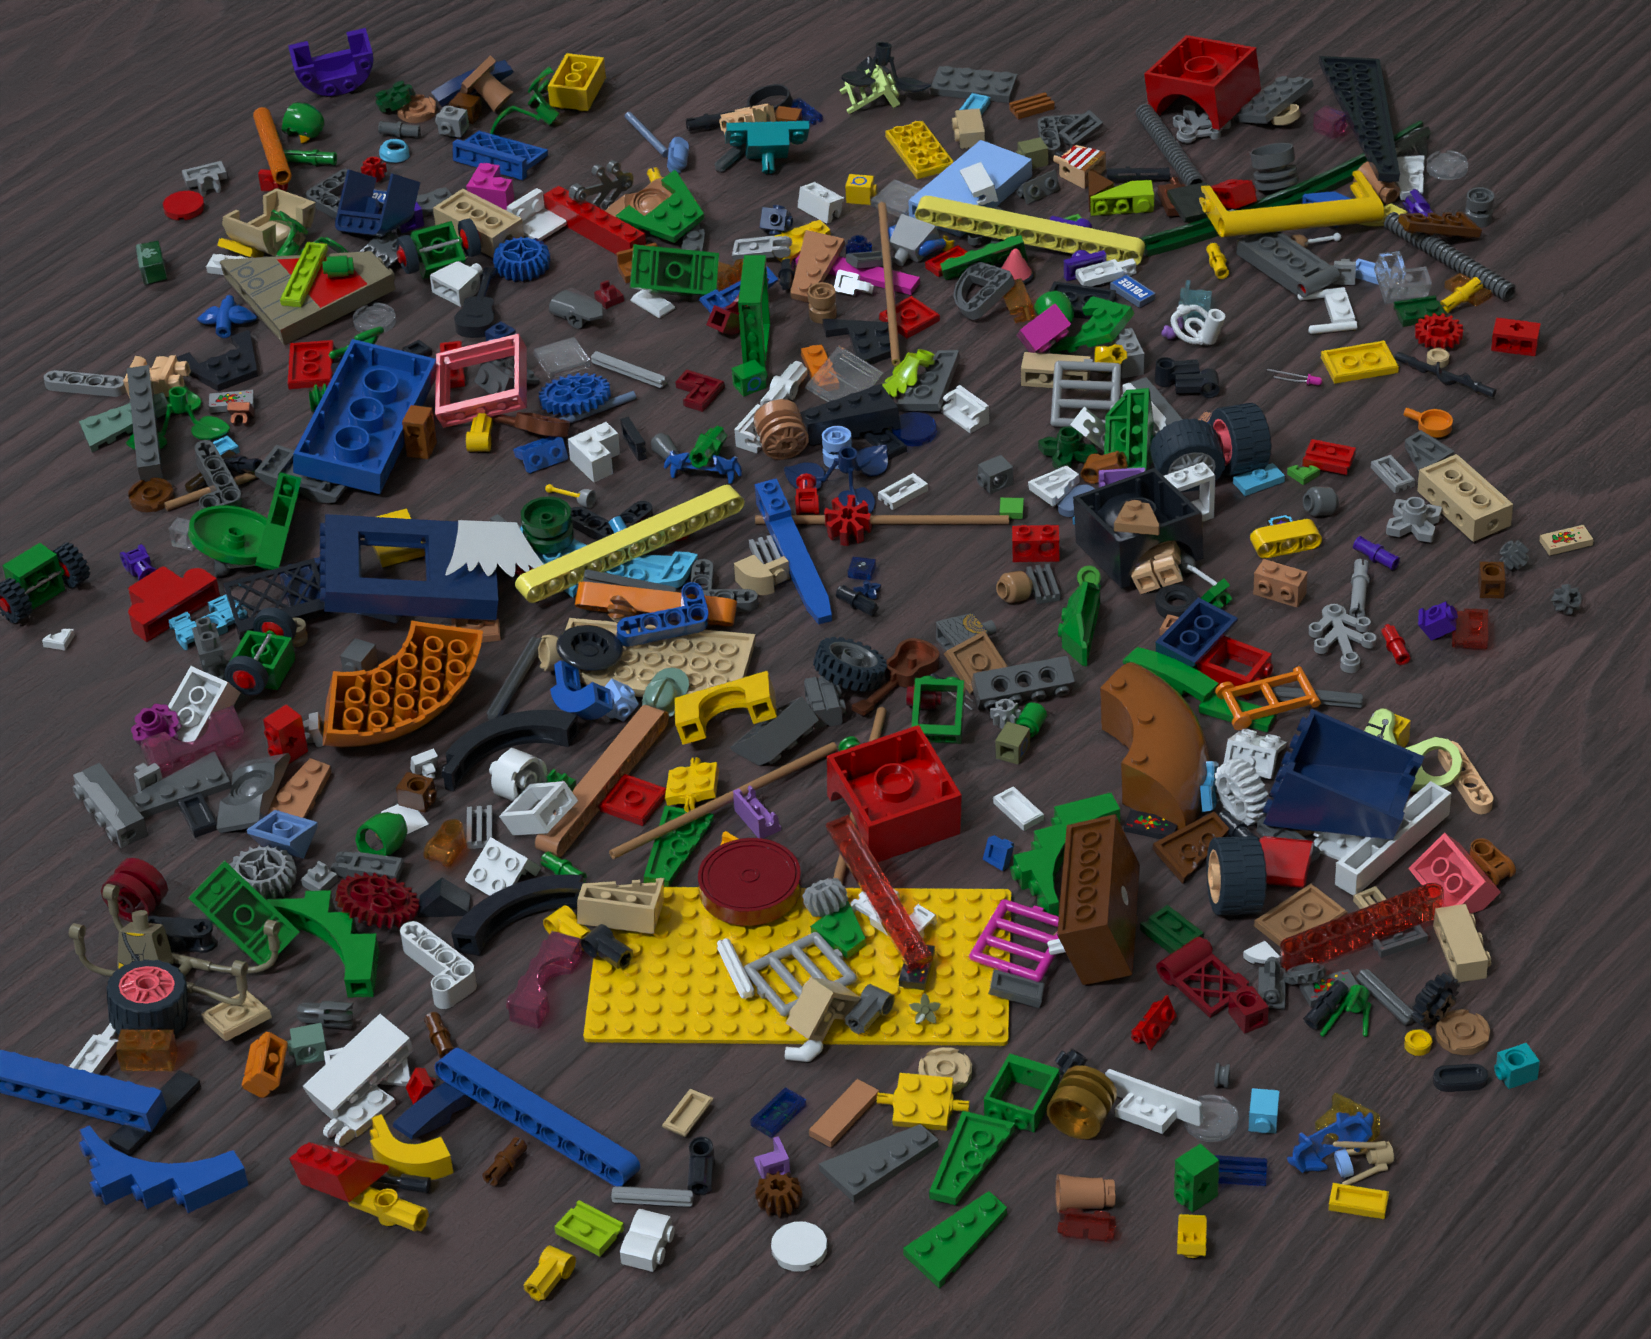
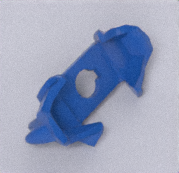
(722, 465)
(1310, 1151)

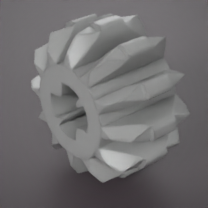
(825, 897)

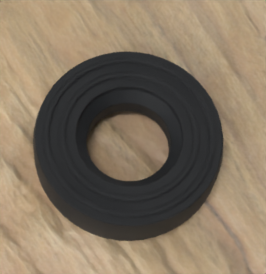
(1172, 592)

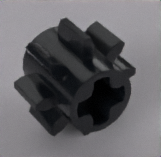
(1069, 1060)

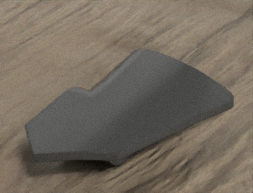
(575, 307)

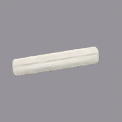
(735, 968)

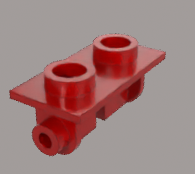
(1155, 1024)

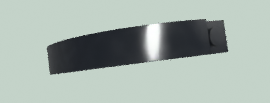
(504, 732)
(511, 904)

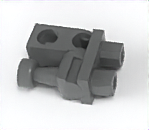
(209, 647)

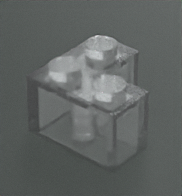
(1397, 281)

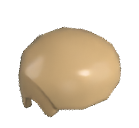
(548, 653)

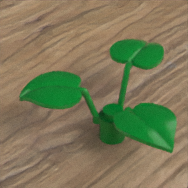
(545, 110)
(290, 247)
(184, 400)

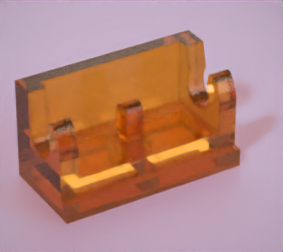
(1019, 301)

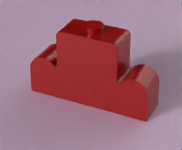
(167, 595)

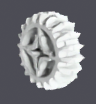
(1241, 790)

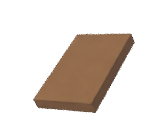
(1298, 913)

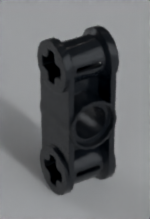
(187, 933)

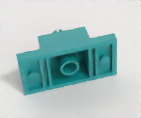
(767, 139)

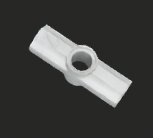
(787, 384)

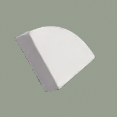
(60, 640)
(1260, 953)

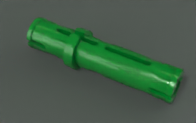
(314, 157)

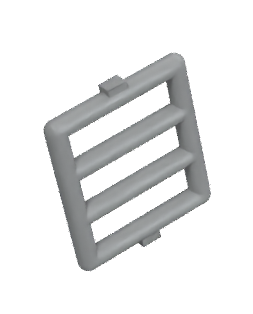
(1087, 365)
(795, 949)

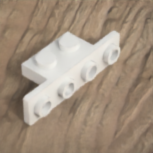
(1152, 1105)

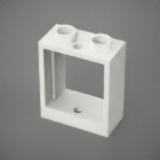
(1197, 475)
(535, 806)

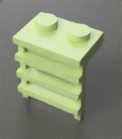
(884, 85)

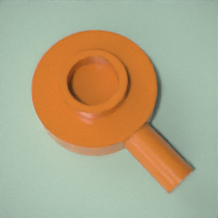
(1433, 422)

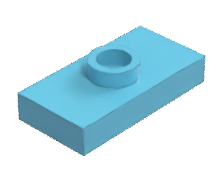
(1258, 479)

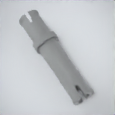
(1359, 585)

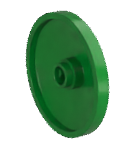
(227, 533)

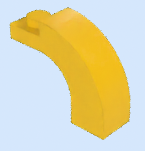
(422, 1159)

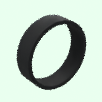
(768, 91)

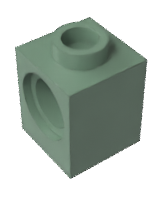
(307, 1044)

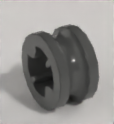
(1222, 1075)

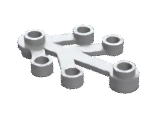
(1189, 133)
(1336, 616)

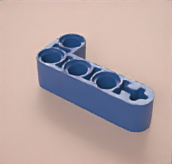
(660, 620)

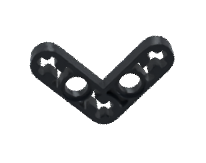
(584, 518)

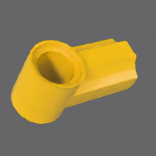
(1110, 354)
(480, 434)
(565, 922)
(552, 1267)

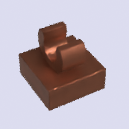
(240, 410)

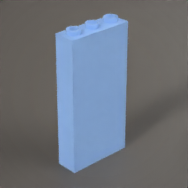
(1003, 166)

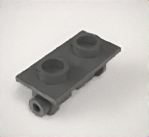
(1039, 187)
(1272, 984)

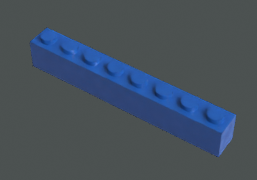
(80, 1091)

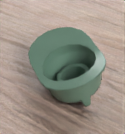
(665, 688)

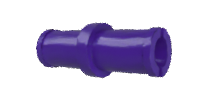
(1376, 553)

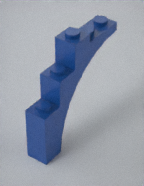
(154, 1182)

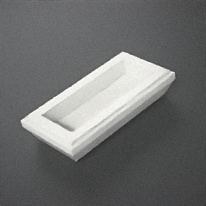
(652, 303)

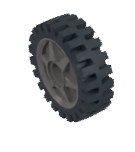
(850, 664)

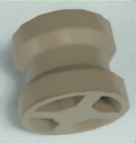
(301, 635)

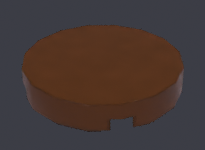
(150, 495)

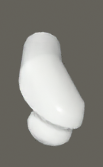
(805, 1053)

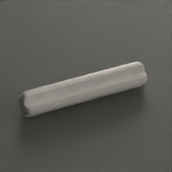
(652, 1196)

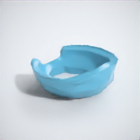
(394, 155)

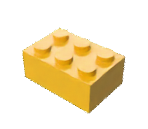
(577, 82)

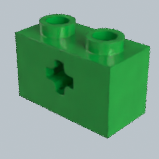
(1196, 1178)

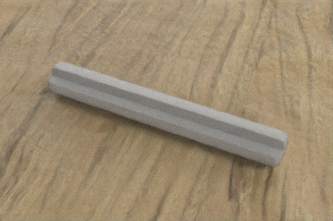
(628, 369)

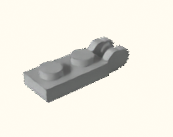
(768, 246)

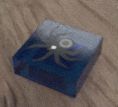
(861, 568)

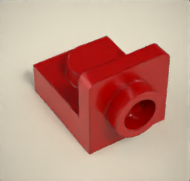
(267, 182)

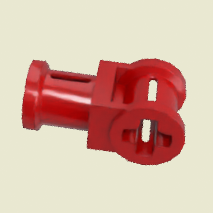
(806, 495)

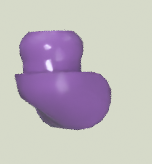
(1168, 331)

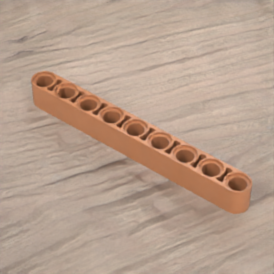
(602, 777)

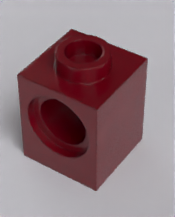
(1248, 1009)

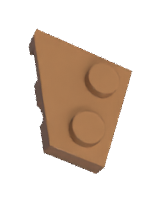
(1137, 518)

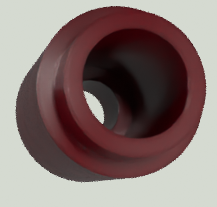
(929, 699)

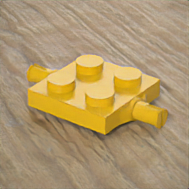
(692, 784)
(923, 1101)

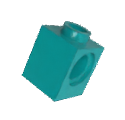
(1517, 1066)

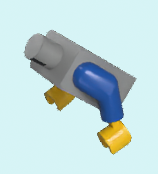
(915, 239)

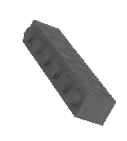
(144, 423)

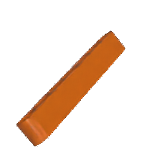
(597, 598)

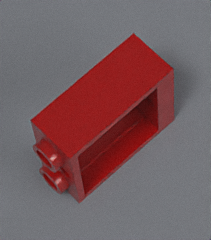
(1239, 652)

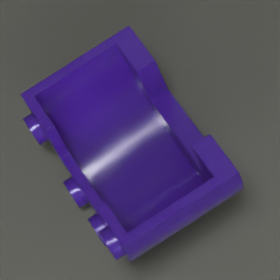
(337, 71)

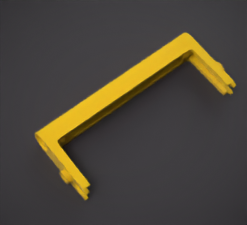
(1363, 209)

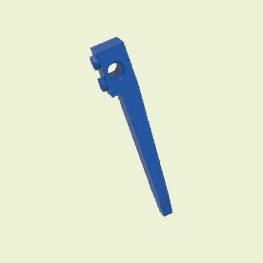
(789, 544)

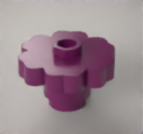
(155, 721)

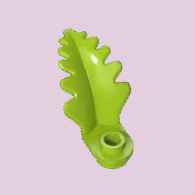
(906, 371)

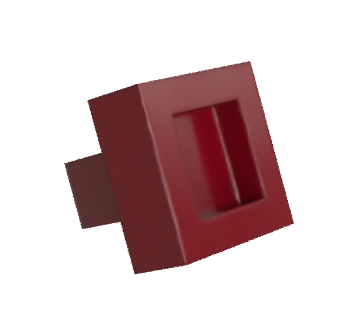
(608, 295)

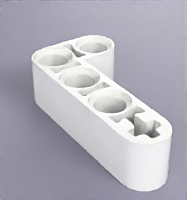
(452, 971)

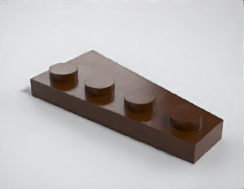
(1446, 224)

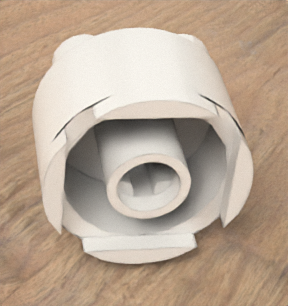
(515, 772)

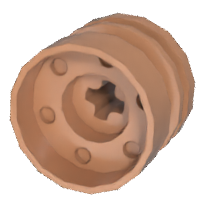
(780, 429)

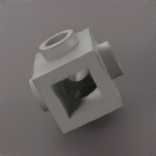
(452, 121)

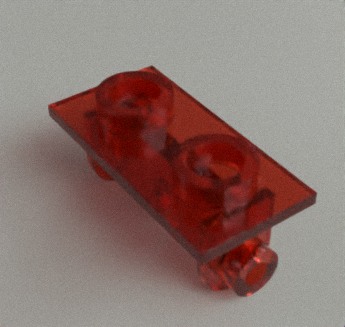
(1076, 1221)

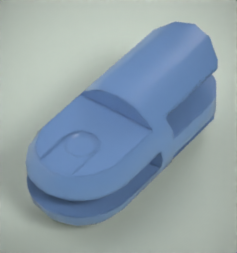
(677, 154)

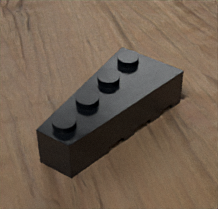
(857, 412)

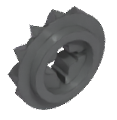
(1304, 973)

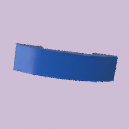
(729, 294)

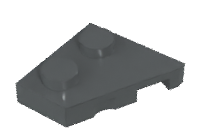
(431, 199)

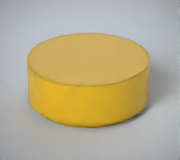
(1418, 1042)

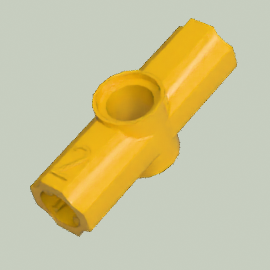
(391, 1209)

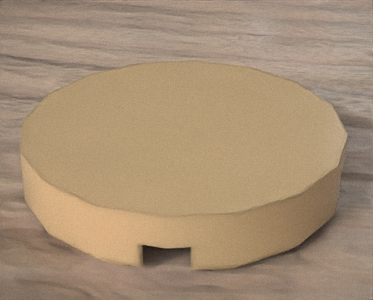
(947, 1063)

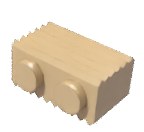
(968, 127)

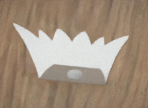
(492, 545)

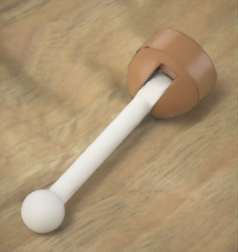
(1303, 241)

